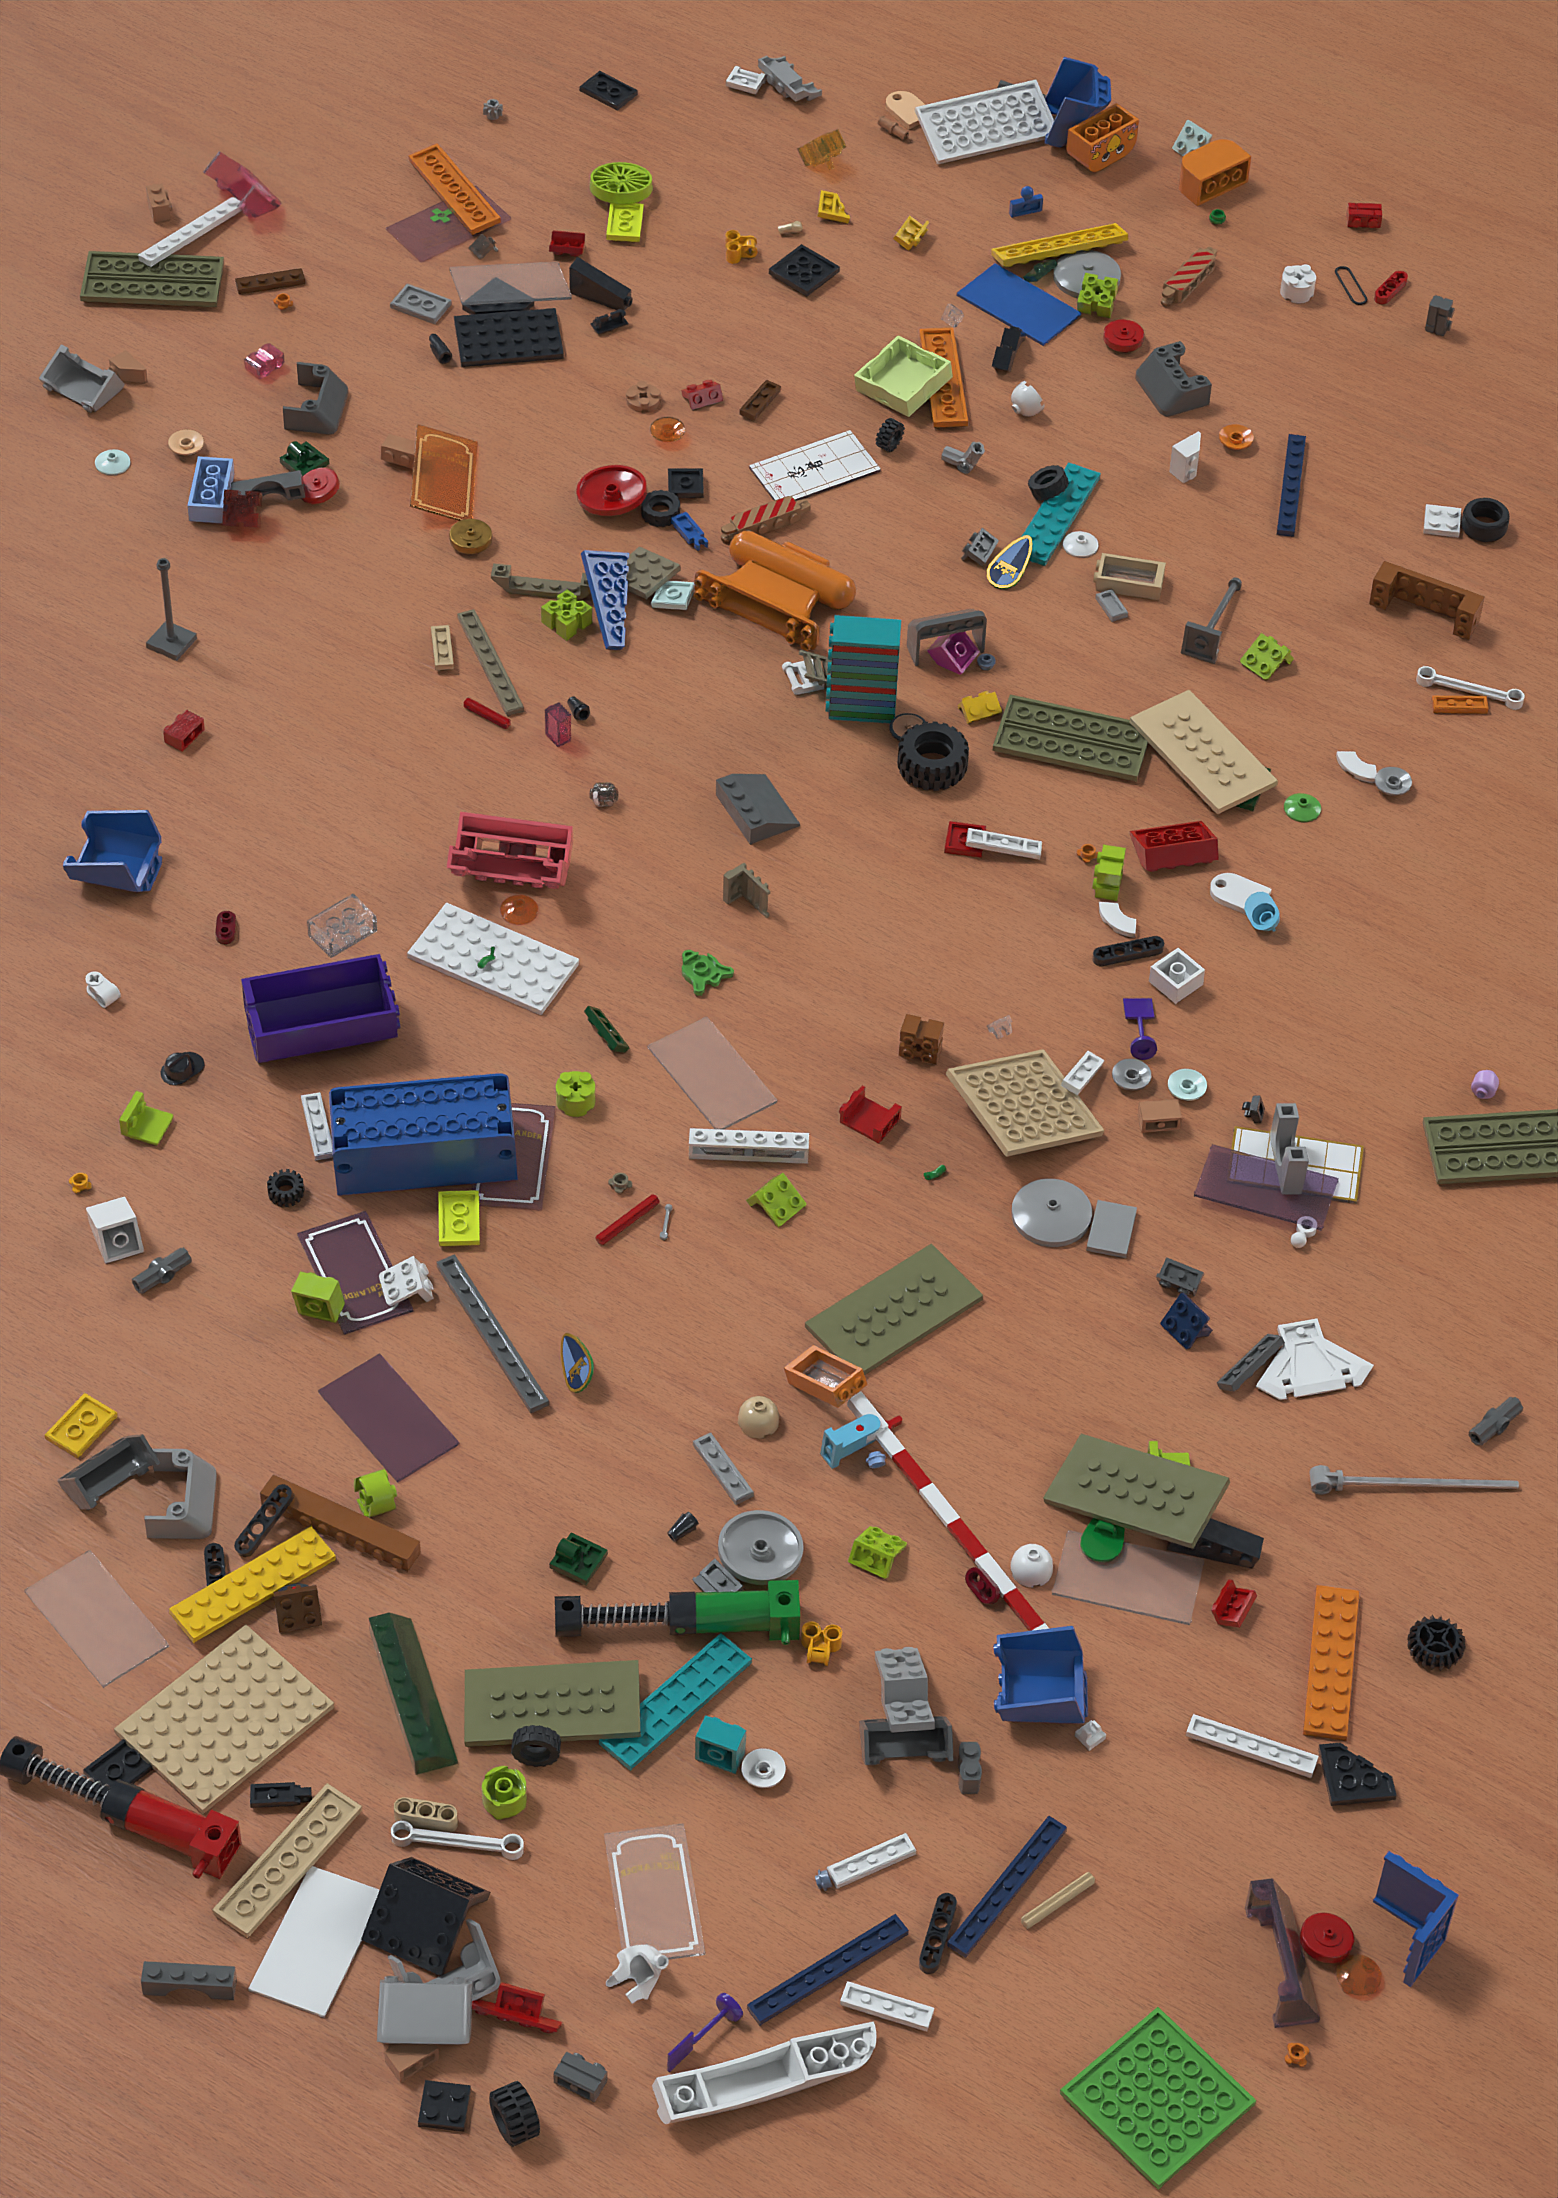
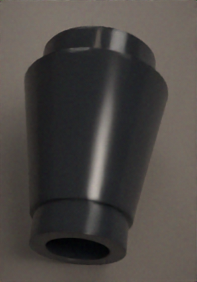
(578, 708)
(683, 1526)

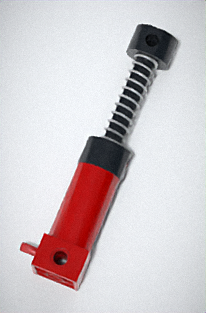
(207, 1840)

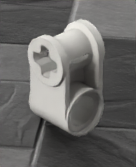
(101, 989)

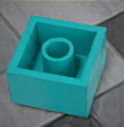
(720, 1744)

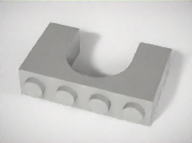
(1289, 1160)

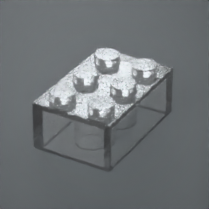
(342, 925)

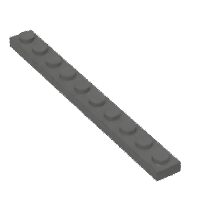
(492, 1334)

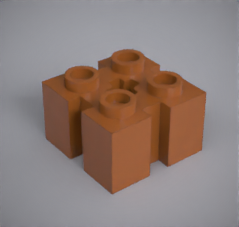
(921, 1039)

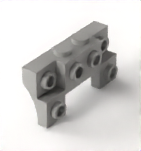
(786, 80)

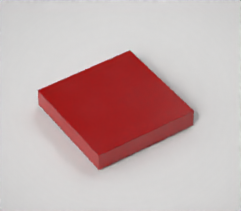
(957, 838)

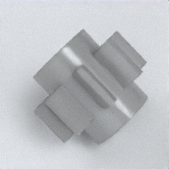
(492, 109)

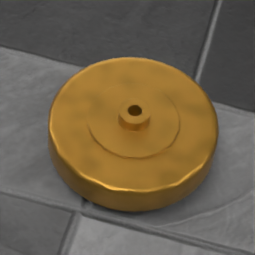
(470, 536)

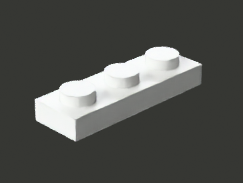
(1082, 1073)

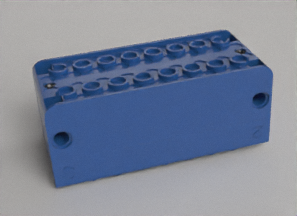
(422, 1134)

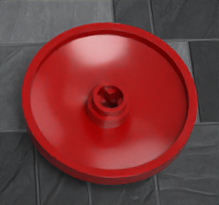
(611, 490)

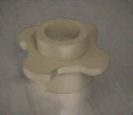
(620, 1178)

